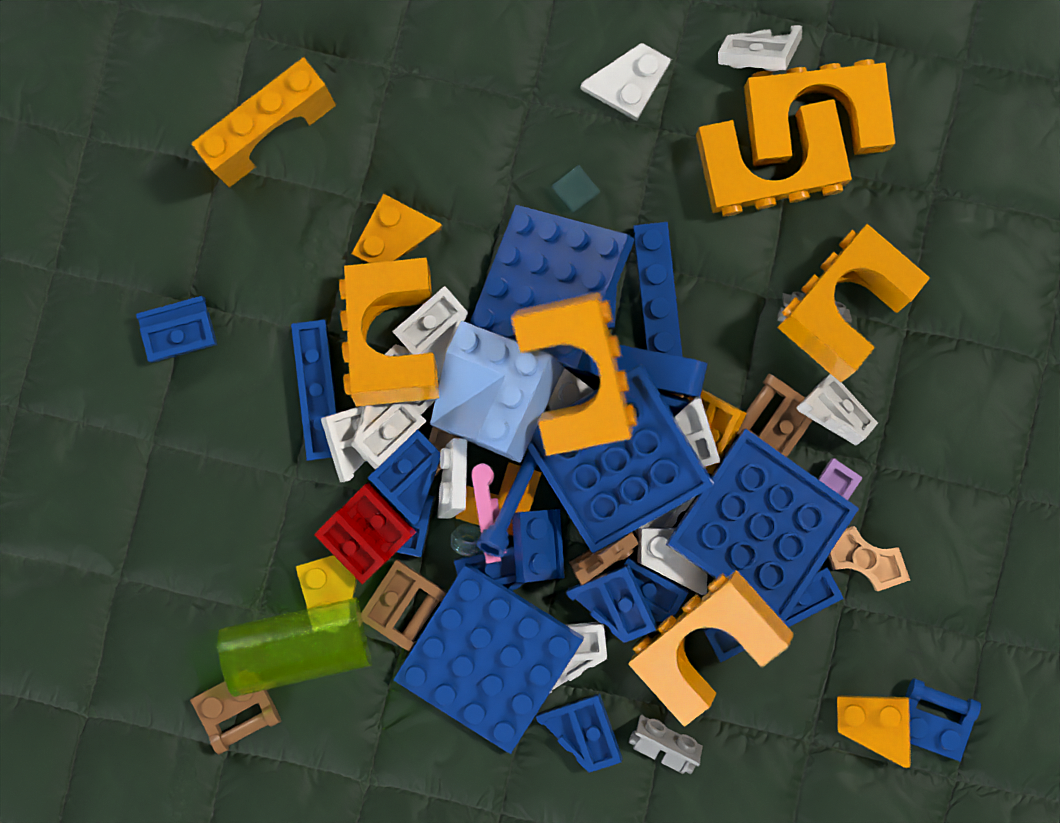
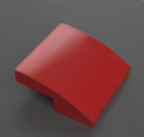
(365, 533)

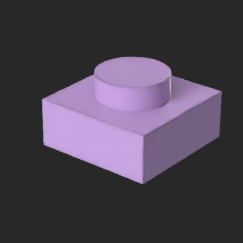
(840, 478)

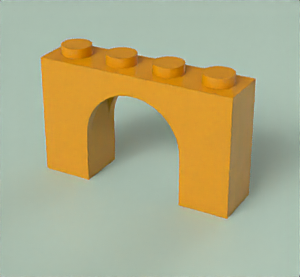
(859, 88)
(288, 96)
(735, 186)
(369, 292)
(815, 320)
(584, 324)
(729, 607)

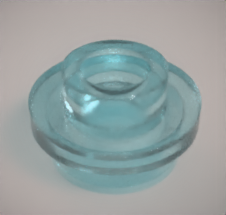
(465, 540)

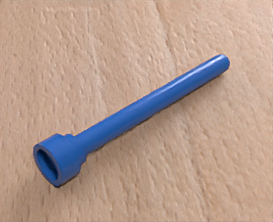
(494, 539)

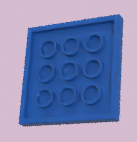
(548, 262)
(626, 481)
(763, 522)
(488, 658)

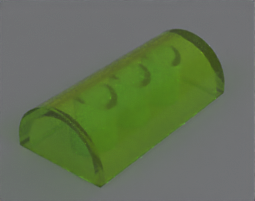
(293, 647)

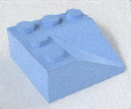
(493, 391)

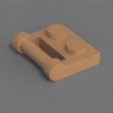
(785, 424)
(393, 598)
(219, 705)

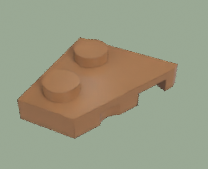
(590, 565)

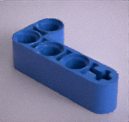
(667, 371)

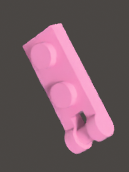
(487, 508)

